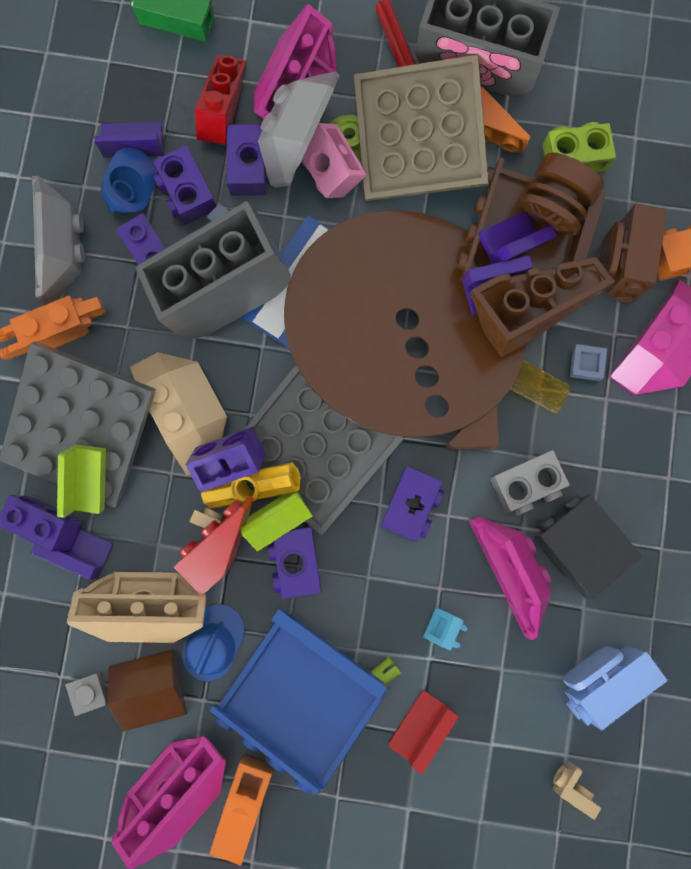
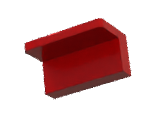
(423, 730)

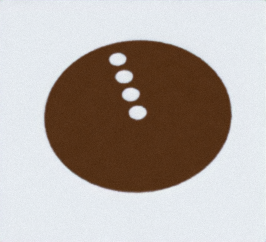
(347, 333)

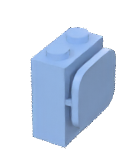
(611, 684)

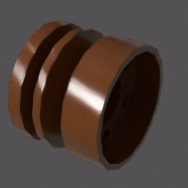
(561, 193)

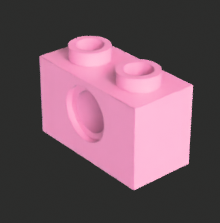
(332, 162)

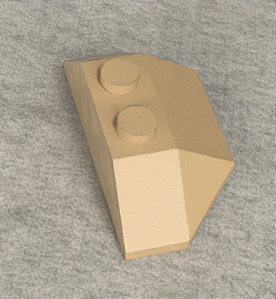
(182, 404)
(138, 608)

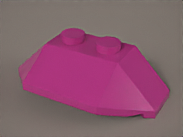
(300, 53)
(662, 350)
(516, 572)
(168, 800)

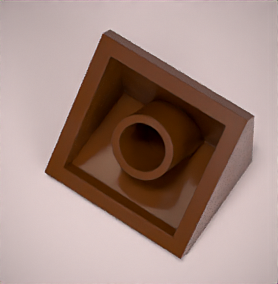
(145, 691)

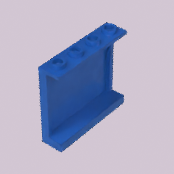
(300, 703)

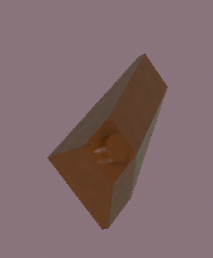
(528, 304)

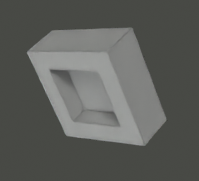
(87, 693)

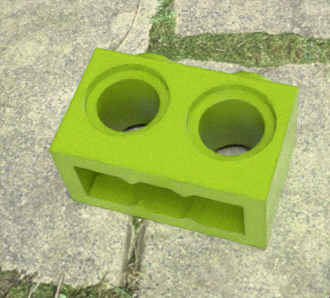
(576, 143)

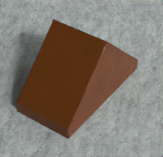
(478, 435)

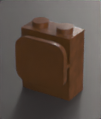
(633, 252)

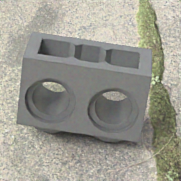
(527, 477)

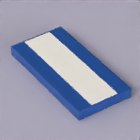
(270, 315)

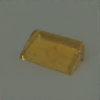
(541, 387)

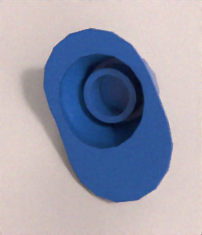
(128, 181)
(213, 647)

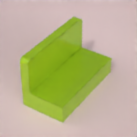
(81, 480)
(275, 520)

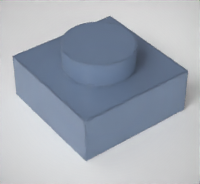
(588, 362)

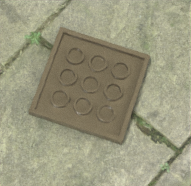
(421, 128)

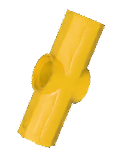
(267, 483)

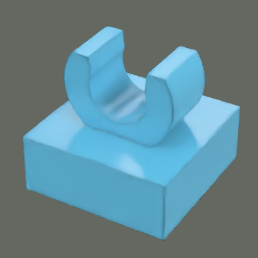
(444, 629)

